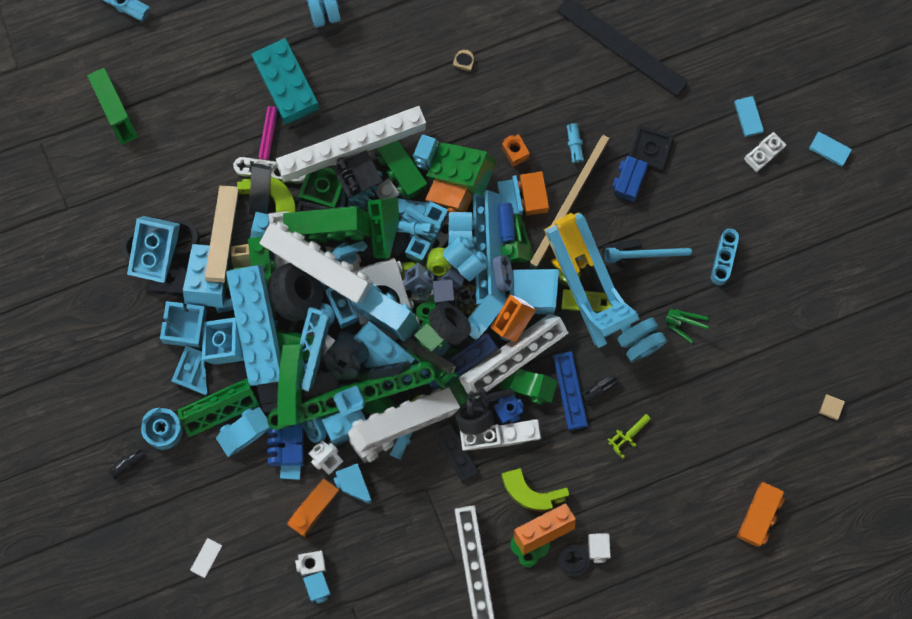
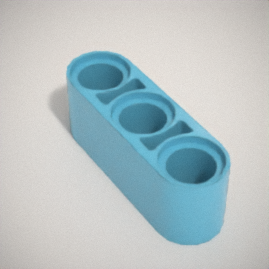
(724, 248)

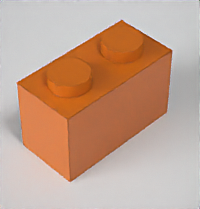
(533, 193)
(449, 196)
(513, 318)

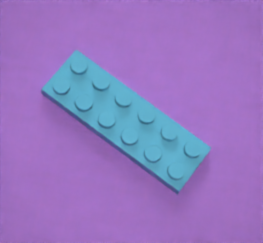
(255, 324)

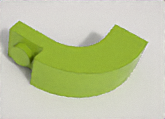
(279, 193)
(525, 497)

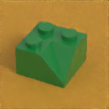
(321, 188)

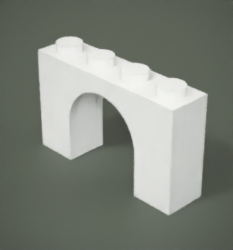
(388, 274)

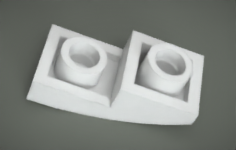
(765, 152)

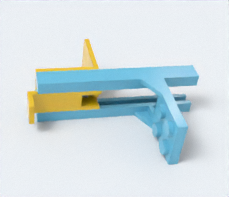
(573, 250)

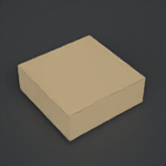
(831, 407)

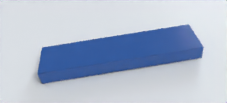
(570, 390)

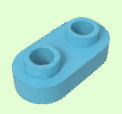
(314, 428)

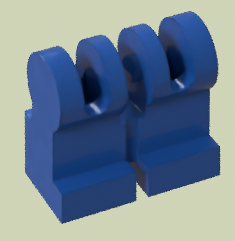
(294, 442)

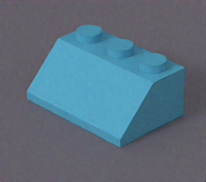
(381, 347)

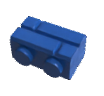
(630, 178)

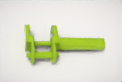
(629, 435)

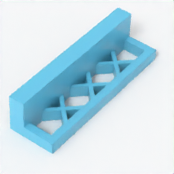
(320, 331)

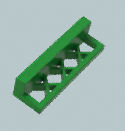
(215, 404)

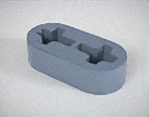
(503, 273)

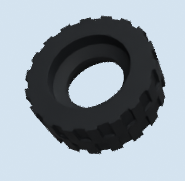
(449, 323)

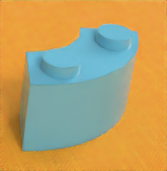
(243, 431)

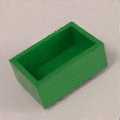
(462, 167)

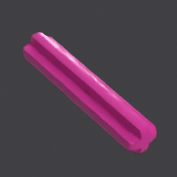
(268, 132)

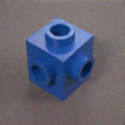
(509, 416)

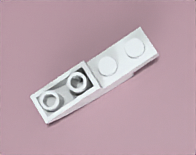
(502, 435)

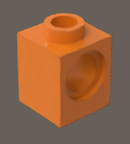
(515, 157)

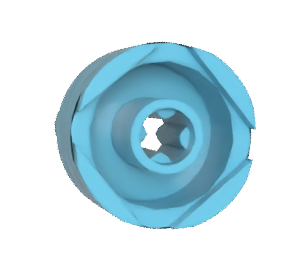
(151, 430)

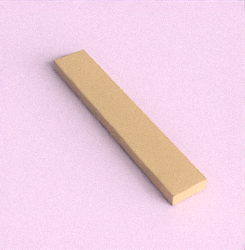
(221, 234)

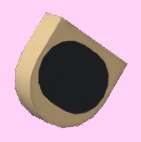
(464, 60)

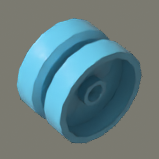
(320, 7)
(641, 340)

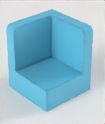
(349, 400)

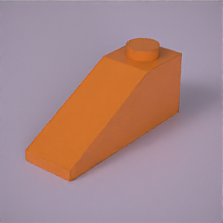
(312, 508)

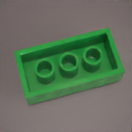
(329, 224)

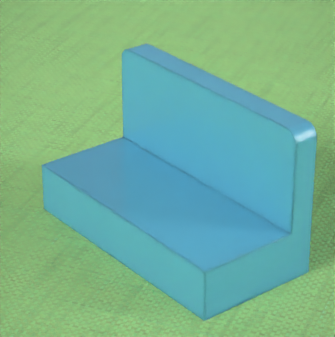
(510, 194)

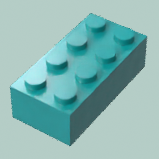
(285, 81)

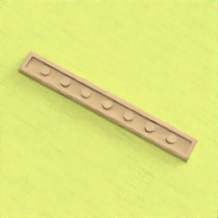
(541, 251)

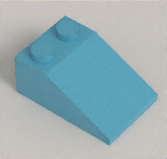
(152, 248)

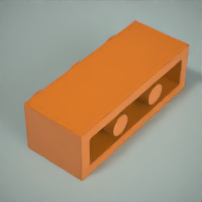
(761, 514)
(544, 529)

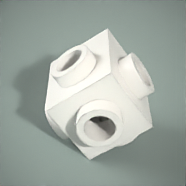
(325, 457)

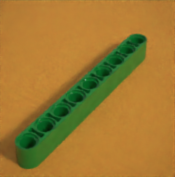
(380, 391)

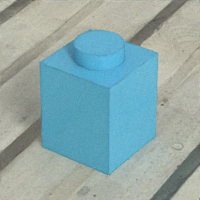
(317, 587)

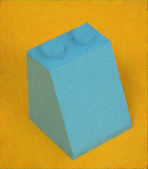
(536, 288)
(339, 426)

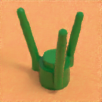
(519, 226)
(676, 317)

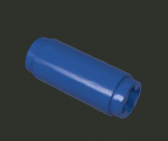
(506, 222)

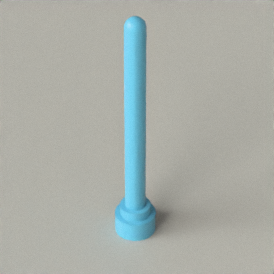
(612, 254)

